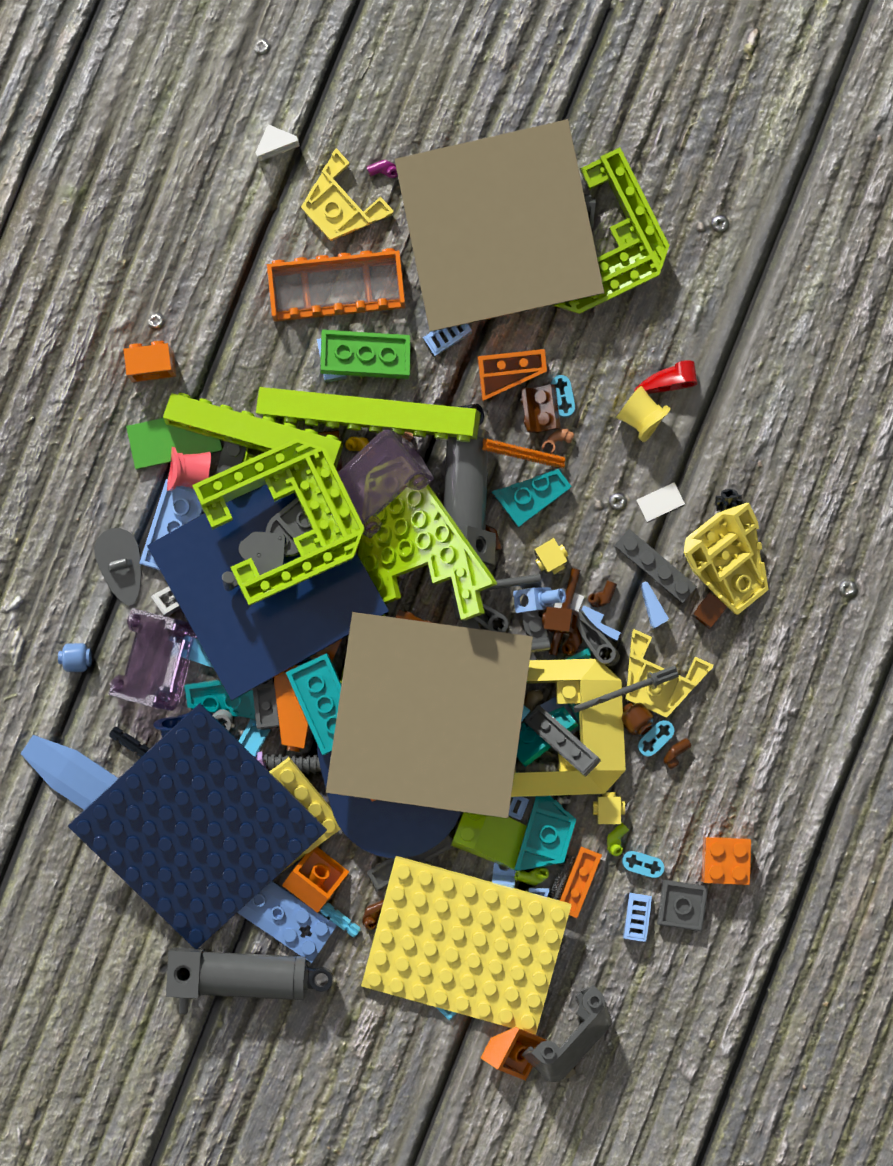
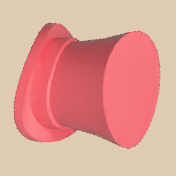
(187, 469)

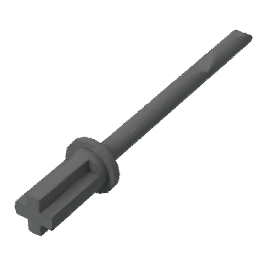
(652, 680)

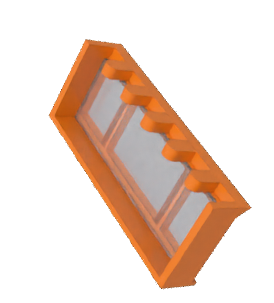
(335, 285)

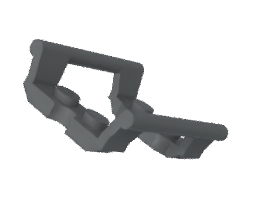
(531, 620)

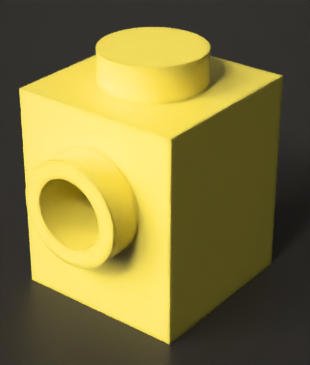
(551, 557)
(609, 808)

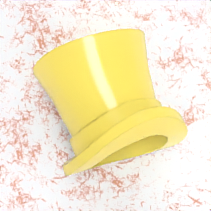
(642, 413)

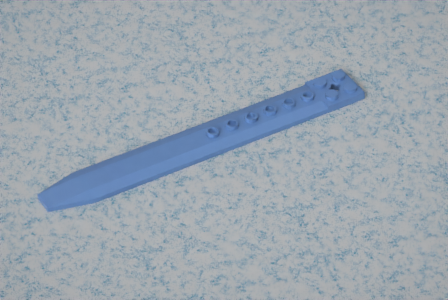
(271, 909)

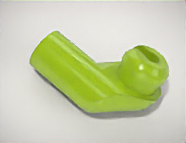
(614, 840)
(533, 877)

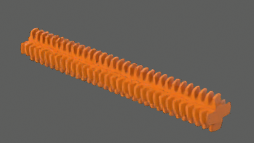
(523, 453)

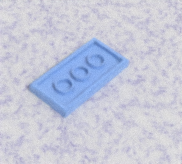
(172, 512)

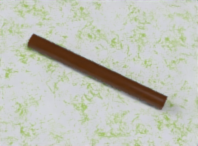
(570, 590)

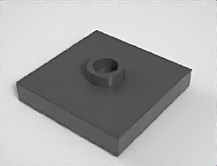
(682, 905)

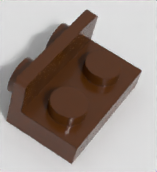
(540, 409)

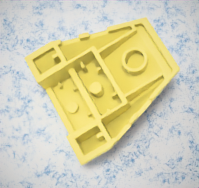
(728, 557)

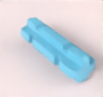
(340, 919)

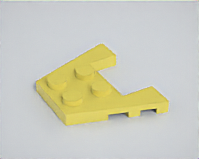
(332, 207)
(668, 694)

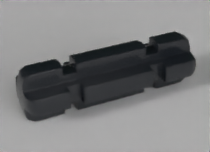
(128, 741)

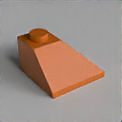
(506, 1052)

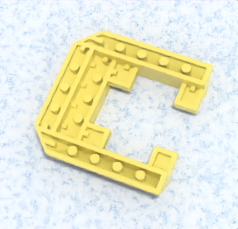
(599, 728)

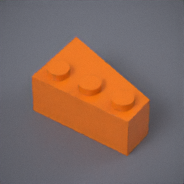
(507, 370)

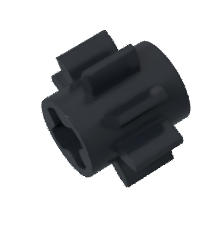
(728, 499)

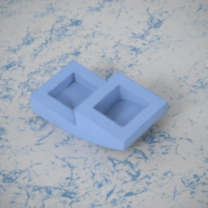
(595, 618)

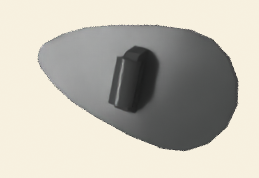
(119, 562)

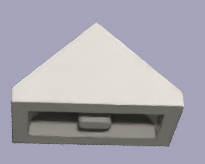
(275, 142)
(166, 601)

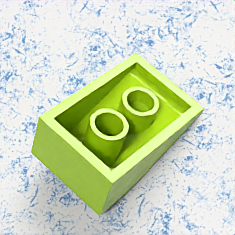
(490, 838)

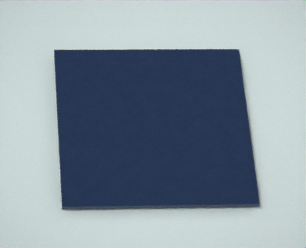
(274, 634)
(197, 826)

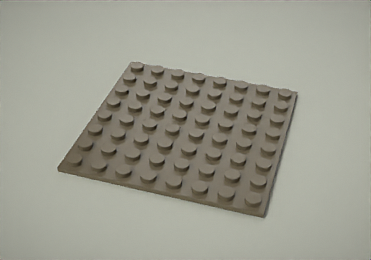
(499, 225)
(429, 715)

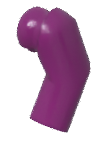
(384, 167)

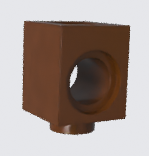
(709, 610)
(560, 620)

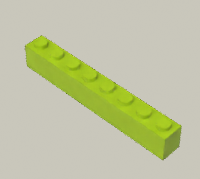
(241, 427)

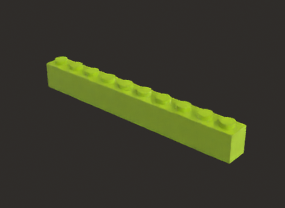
(368, 413)

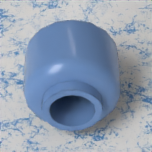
(75, 657)

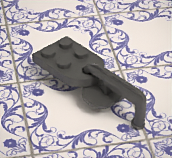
(269, 547)

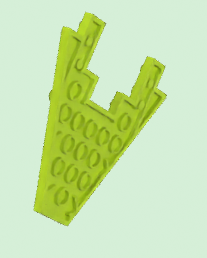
(418, 534)

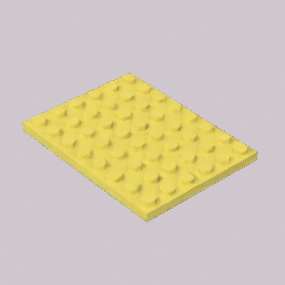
(466, 945)

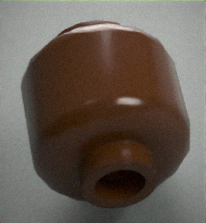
(637, 719)

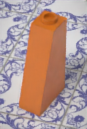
(291, 717)

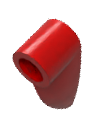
(672, 378)

